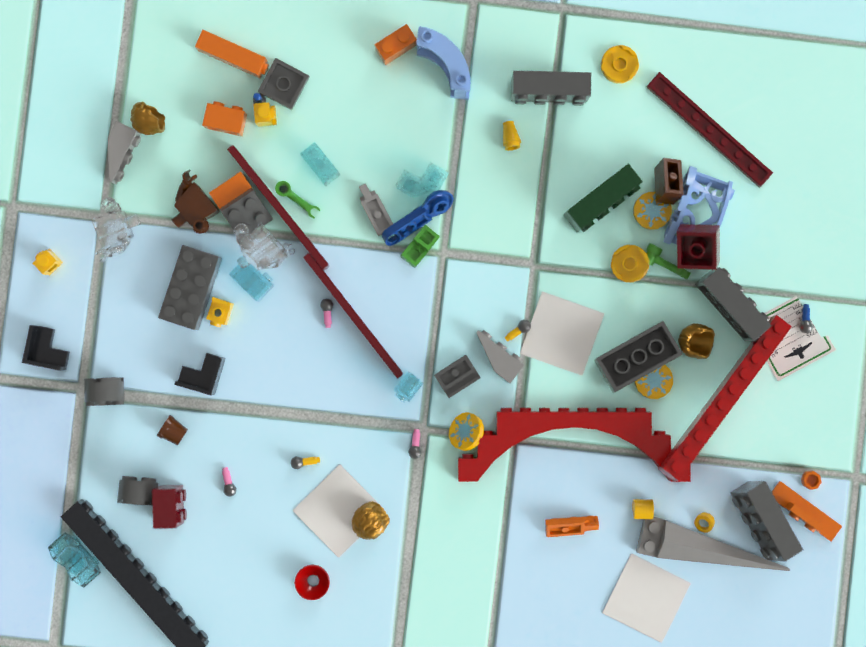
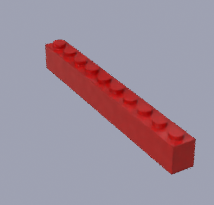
(723, 399)

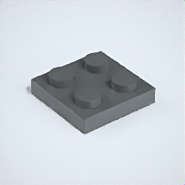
(283, 84)
(246, 210)

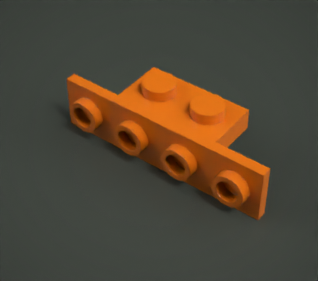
(802, 509)

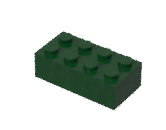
(607, 195)

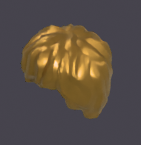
(147, 119)
(696, 341)
(370, 521)

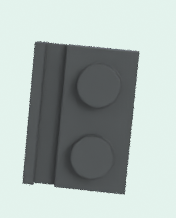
(457, 376)

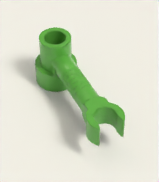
(290, 194)
(654, 257)

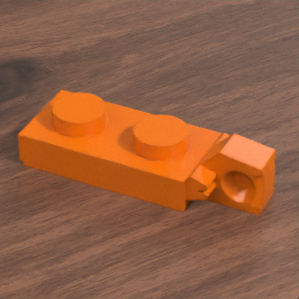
(570, 526)

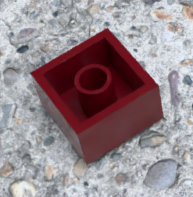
(698, 247)
(168, 506)

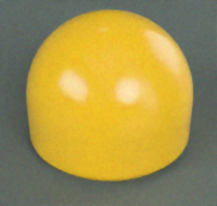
(707, 517)

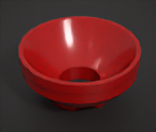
(305, 589)

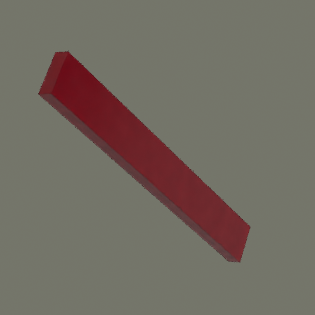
(709, 129)
(278, 207)
(353, 315)

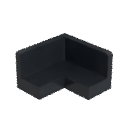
(39, 349)
(204, 380)

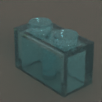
(320, 164)
(253, 281)
(408, 387)

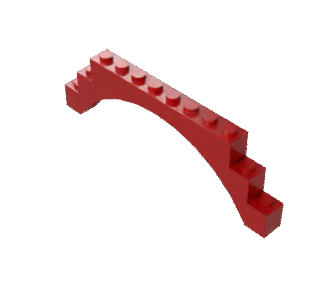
(519, 425)

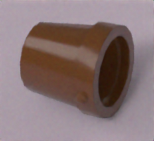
(172, 430)

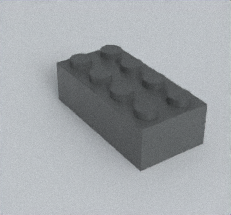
(550, 87)
(190, 288)
(733, 304)
(638, 357)
(766, 521)

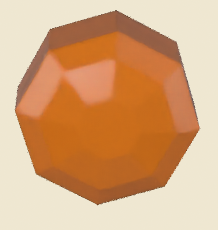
(811, 480)

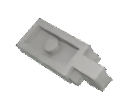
(375, 210)

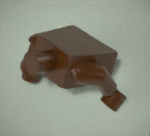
(193, 205)

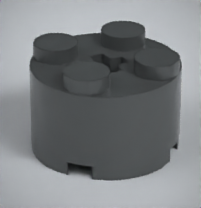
(104, 391)
(136, 492)

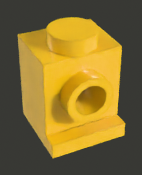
(264, 114)
(47, 262)
(225, 307)

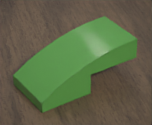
(420, 246)

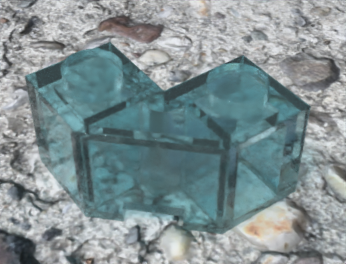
(430, 182)
(75, 558)

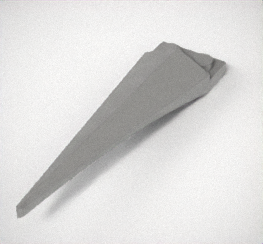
(671, 541)

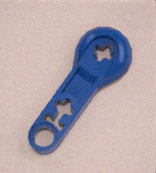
(434, 205)

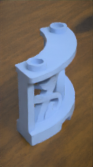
(445, 54)
(692, 183)

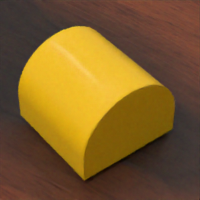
(643, 508)

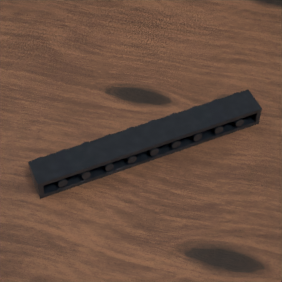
(133, 576)

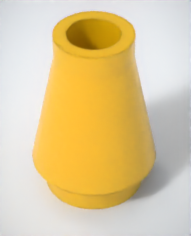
(511, 139)

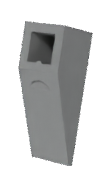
(120, 147)
(502, 362)

